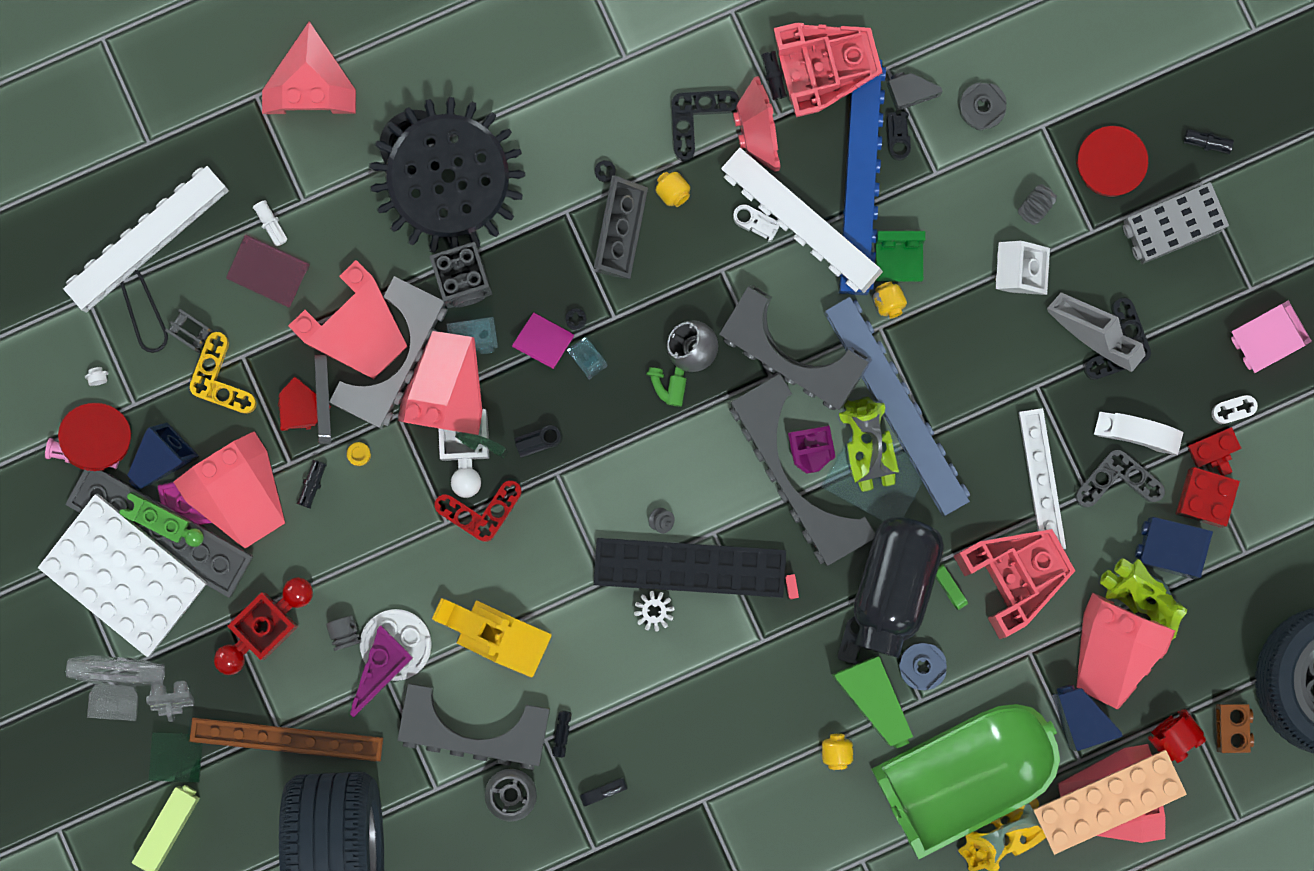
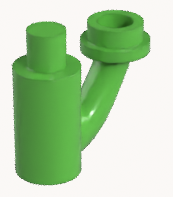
(676, 388)

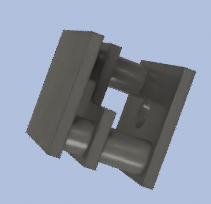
(198, 341)

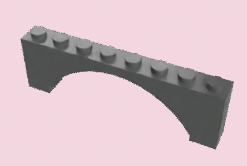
(829, 533)

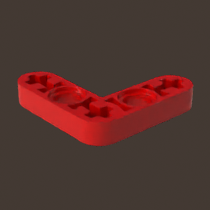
(478, 520)

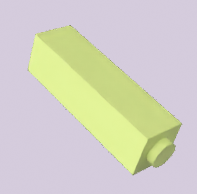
(166, 828)

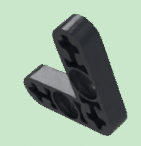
(687, 115)
(1140, 337)

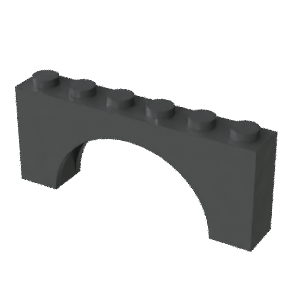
(750, 331)
(424, 727)

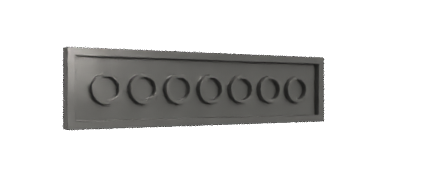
(214, 560)

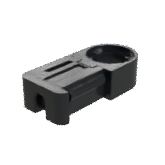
(898, 133)
(848, 650)
(603, 792)

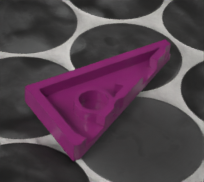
(384, 663)

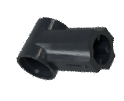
(536, 442)

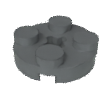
(980, 119)

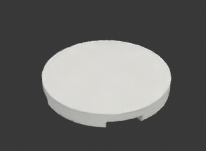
(408, 631)

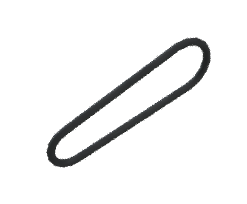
(155, 310)

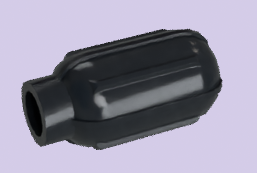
(897, 584)

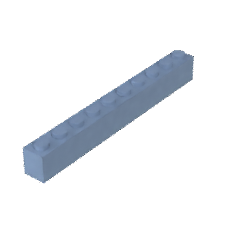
(899, 412)

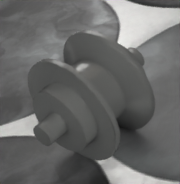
(661, 520)

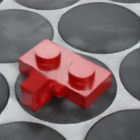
(1216, 451)

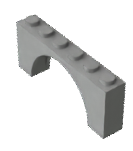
(377, 401)

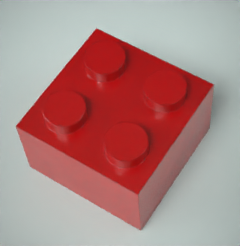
(1207, 497)

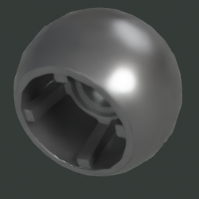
(692, 346)
(491, 789)

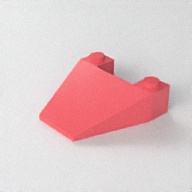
(360, 332)
(1025, 571)

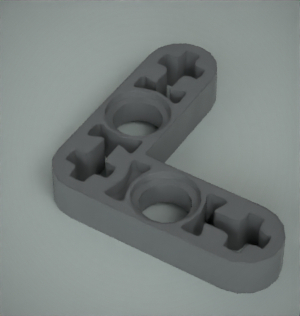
(1113, 473)

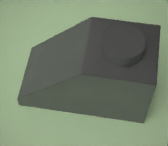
(911, 90)

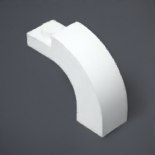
(1139, 431)

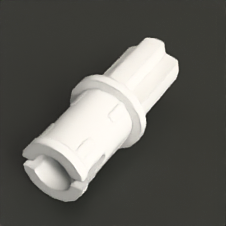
(270, 223)

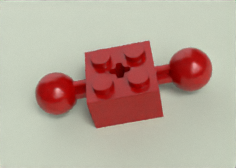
(246, 626)

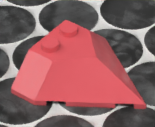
(309, 80)
(757, 126)

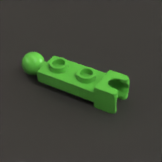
(161, 521)

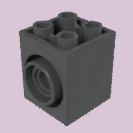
(461, 276)

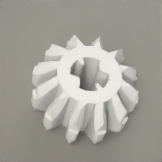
(655, 602)

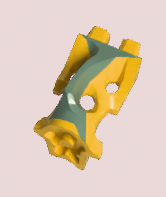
(991, 846)

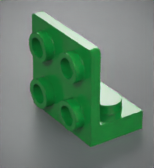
(900, 255)

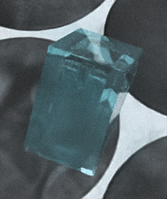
(587, 358)

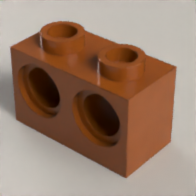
(1226, 728)

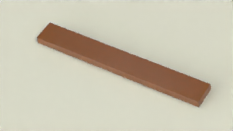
(286, 739)

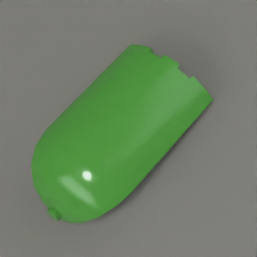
(969, 775)

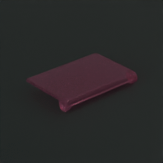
(267, 271)

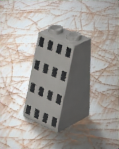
(1175, 223)

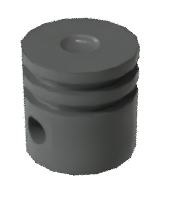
(343, 633)

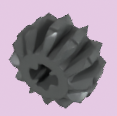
(1037, 204)

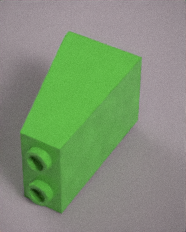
(874, 697)

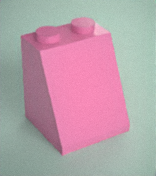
(1270, 337)

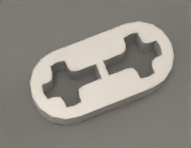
(1232, 404)

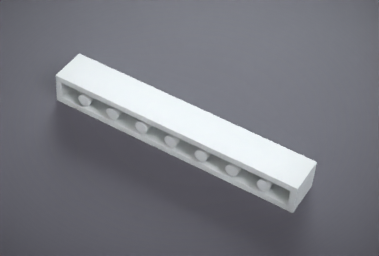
(802, 220)
(145, 239)

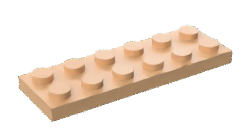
(1109, 802)

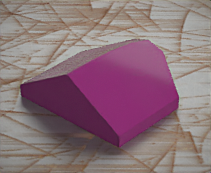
(812, 448)

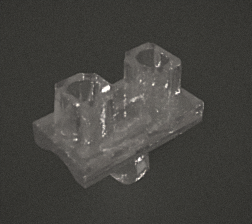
(170, 703)

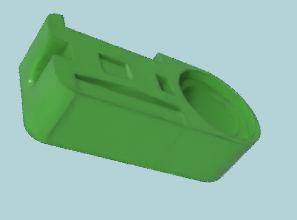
(950, 588)

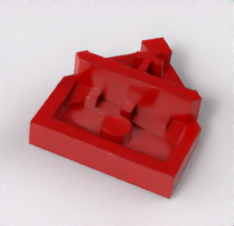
(297, 406)

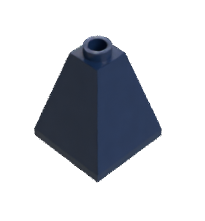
(159, 455)

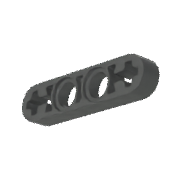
(322, 399)

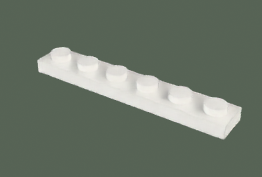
(1041, 472)

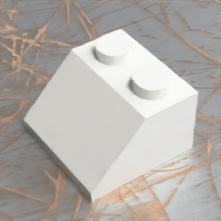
(1022, 267)

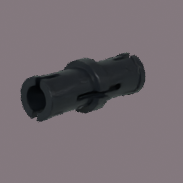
(774, 75)
(1208, 141)
(311, 484)

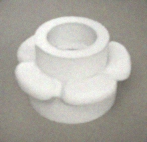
(96, 376)

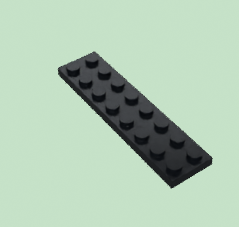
(689, 567)

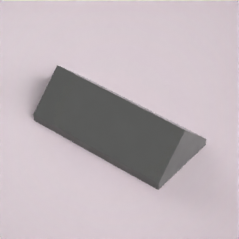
(620, 228)

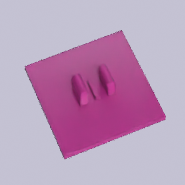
(543, 340)

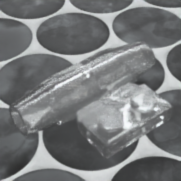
(114, 683)

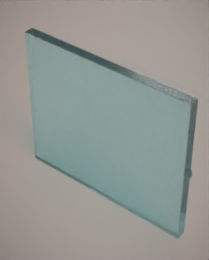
(881, 501)

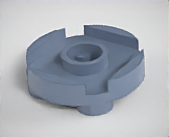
(922, 652)

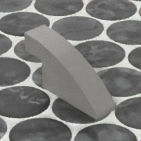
(1097, 330)

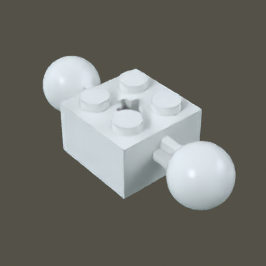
(465, 480)

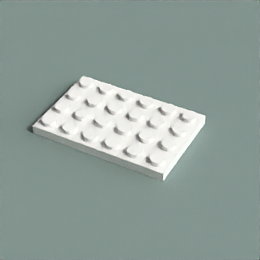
(122, 575)

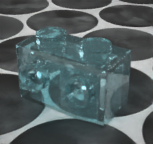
(481, 329)

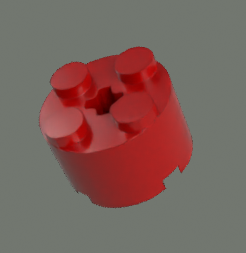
(1177, 736)

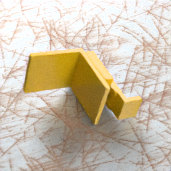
(495, 635)

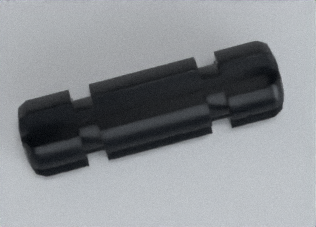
(562, 733)

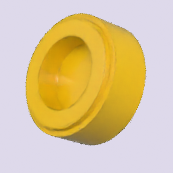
(358, 454)

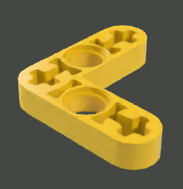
(214, 386)

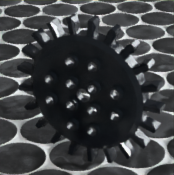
(412, 150)

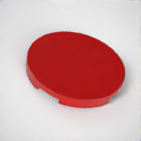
(1112, 161)
(94, 436)

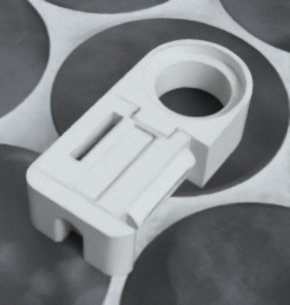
(759, 222)

